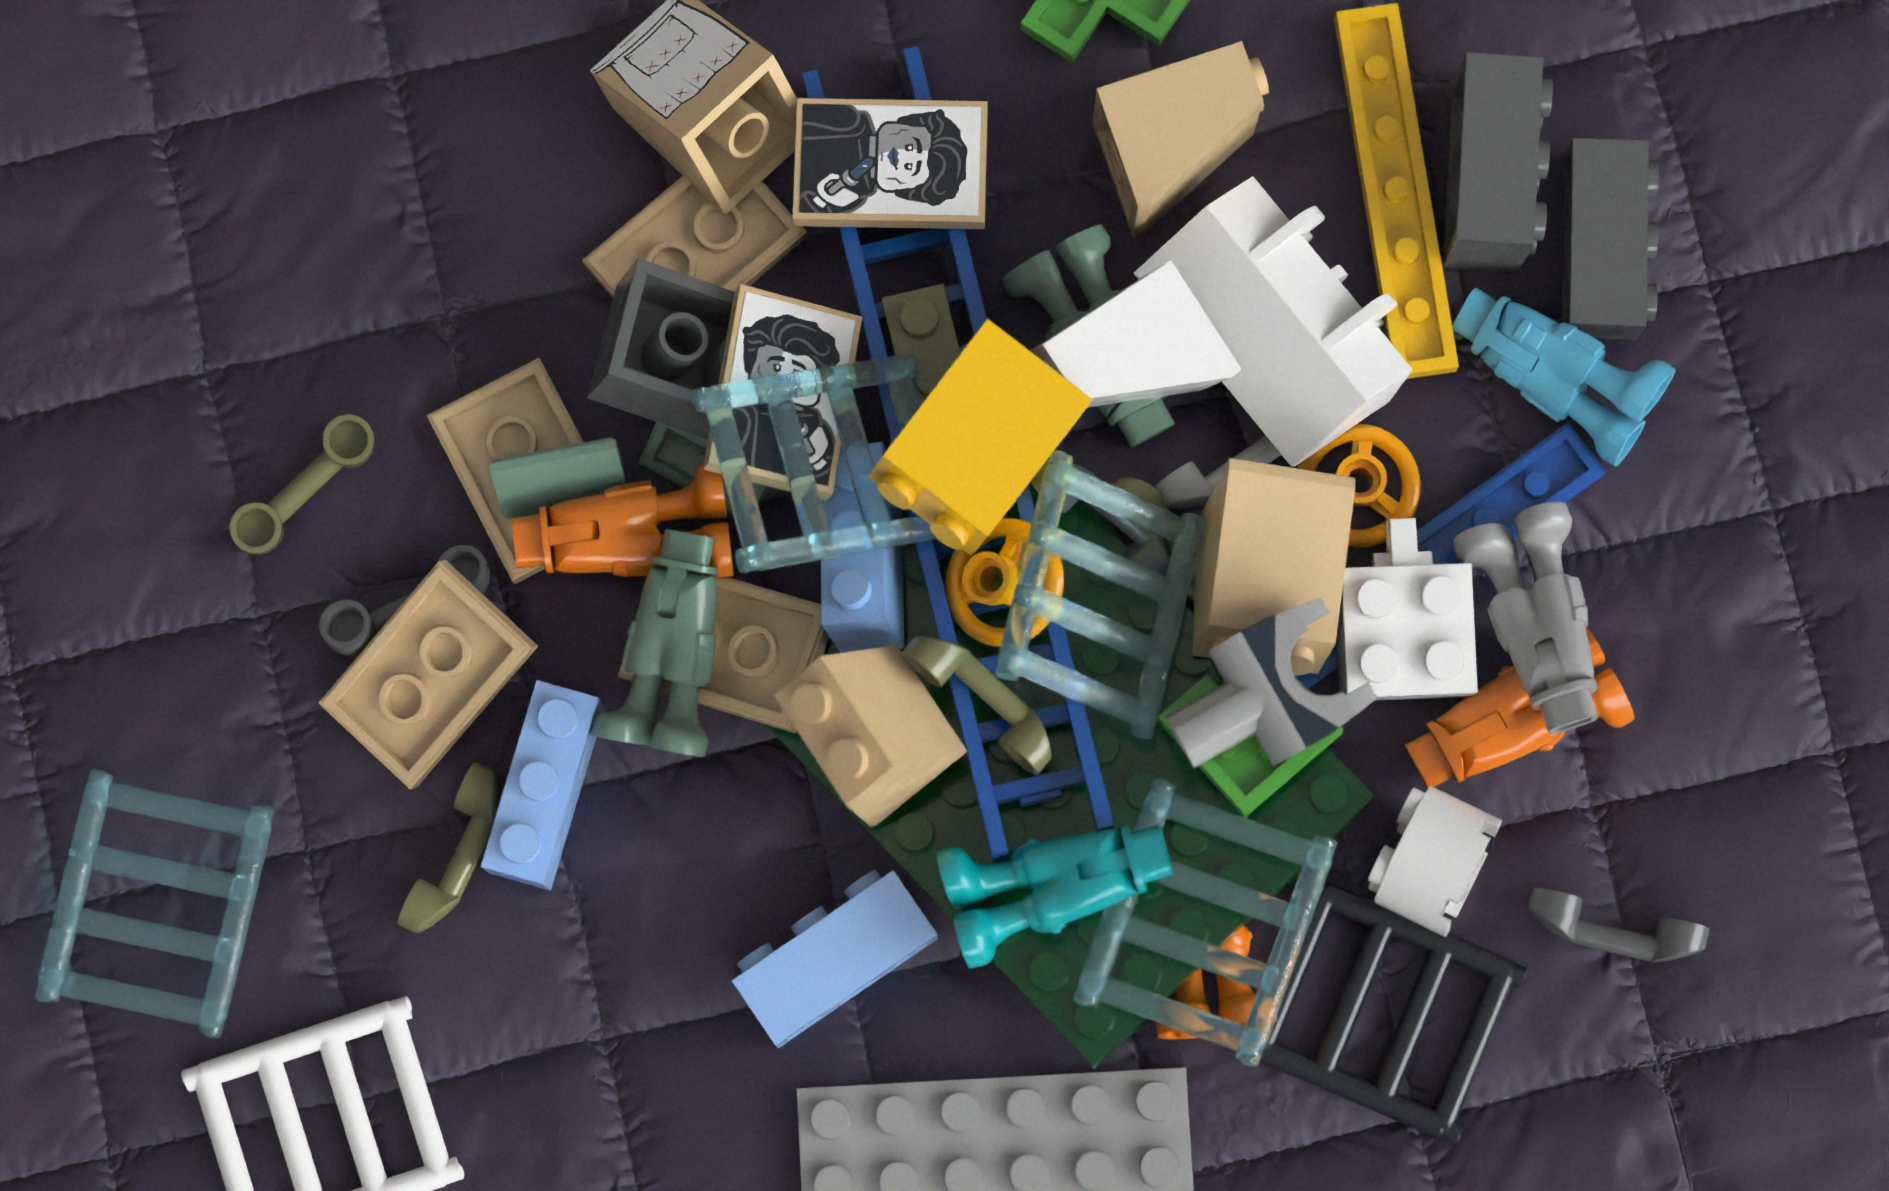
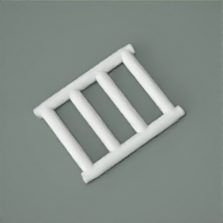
(330, 1040)

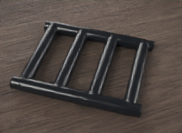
(1383, 1094)

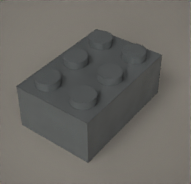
(1496, 163)
(661, 345)

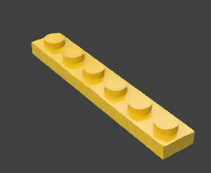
(1396, 187)

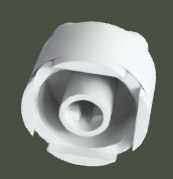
(1434, 858)

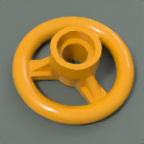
(1363, 463)
(974, 576)

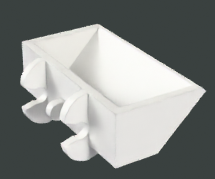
(1302, 340)

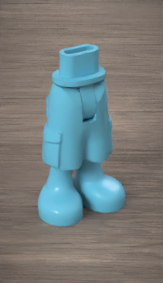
(1555, 364)

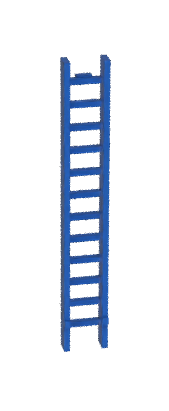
(967, 292)

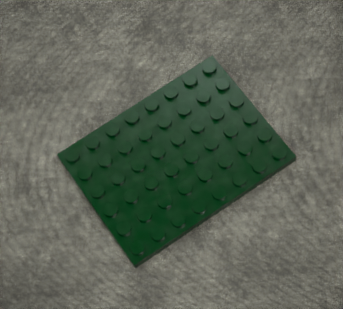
(946, 811)

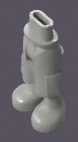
(1539, 625)

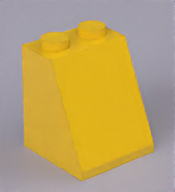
(979, 439)

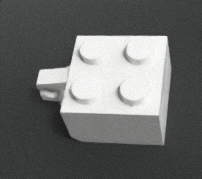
(1407, 623)

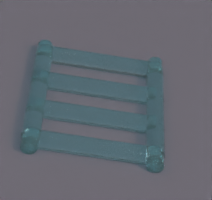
(778, 393)
(1032, 600)
(222, 950)
(1268, 978)

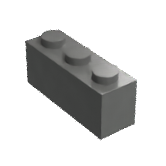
(1608, 237)

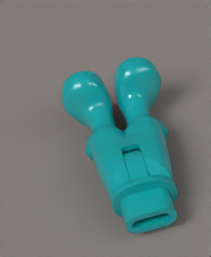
(1067, 882)

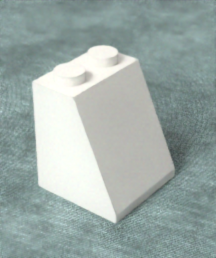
(1141, 344)

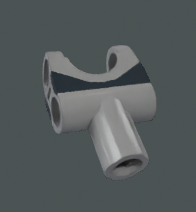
(1263, 695)

